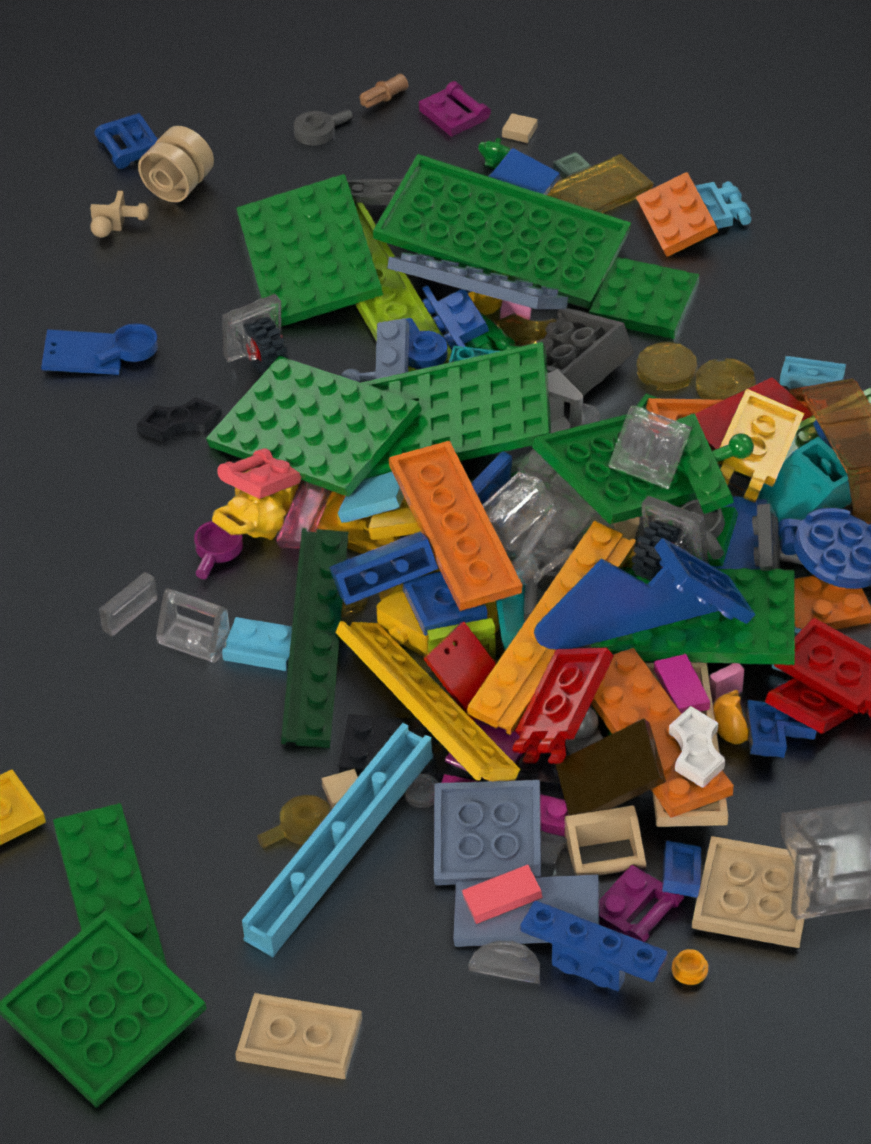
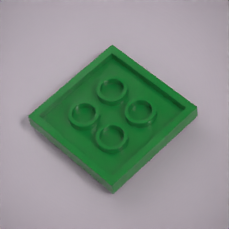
(645, 296)

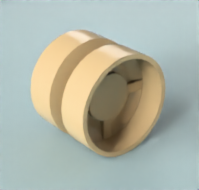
(176, 164)

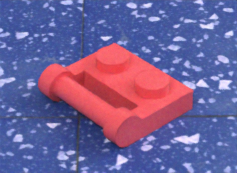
(260, 482)

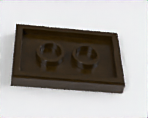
(611, 770)

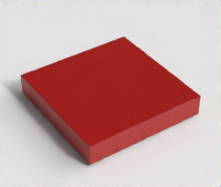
(808, 706)

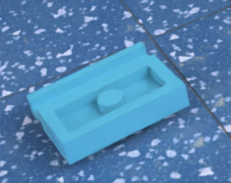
(807, 372)
(258, 644)

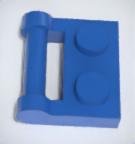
(133, 132)

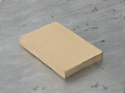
(299, 1036)

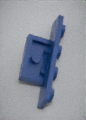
(455, 316)
(592, 949)

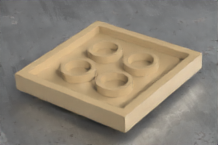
(748, 893)

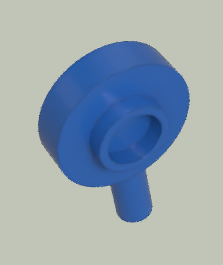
(130, 343)
(425, 347)

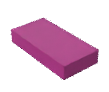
(681, 683)

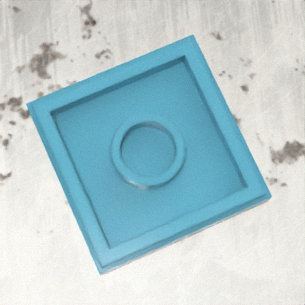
(371, 498)

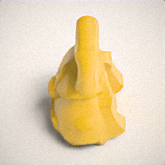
(251, 516)

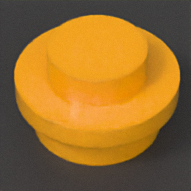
(690, 967)

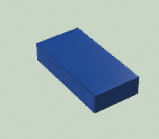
(681, 869)

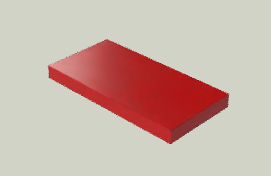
(718, 417)

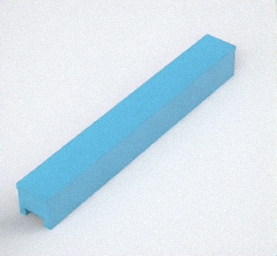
(336, 841)

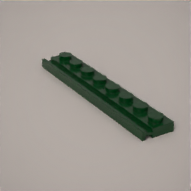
(314, 641)

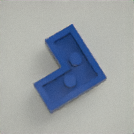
(769, 727)

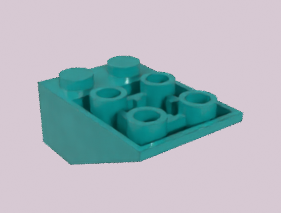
(808, 482)

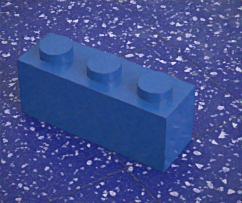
(383, 567)

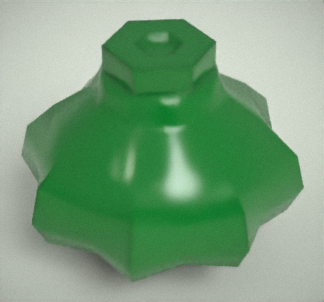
(493, 152)

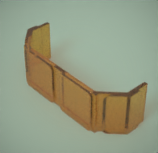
(846, 422)

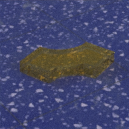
(523, 330)

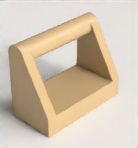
(602, 828)

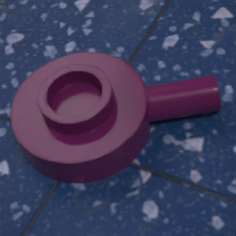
(215, 546)

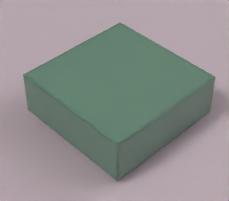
(570, 165)

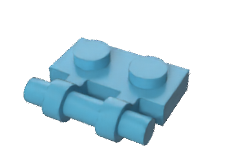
(718, 209)

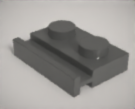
(766, 527)

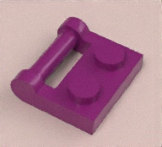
(448, 114)
(629, 897)

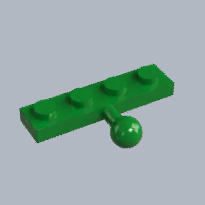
(702, 466)

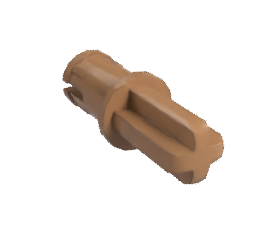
(383, 91)

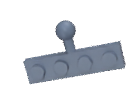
(391, 352)

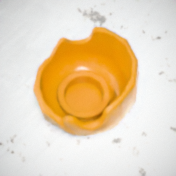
(730, 718)

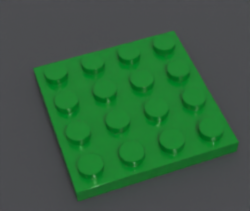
(583, 459)
(101, 1008)

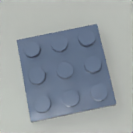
(486, 829)

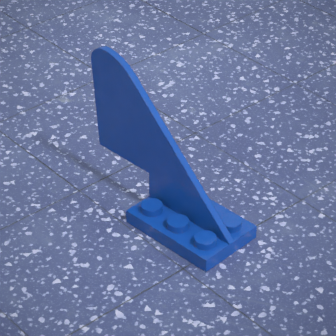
(617, 604)

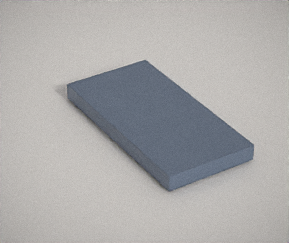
(567, 893)

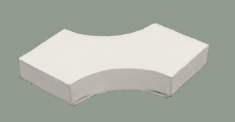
(698, 757)

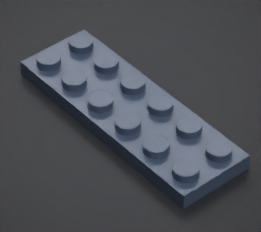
(475, 280)

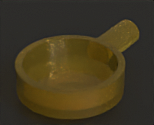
(297, 820)

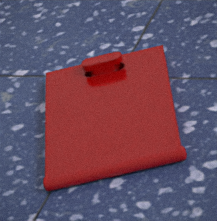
(462, 666)

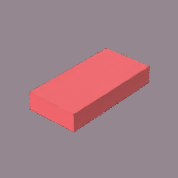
(502, 894)

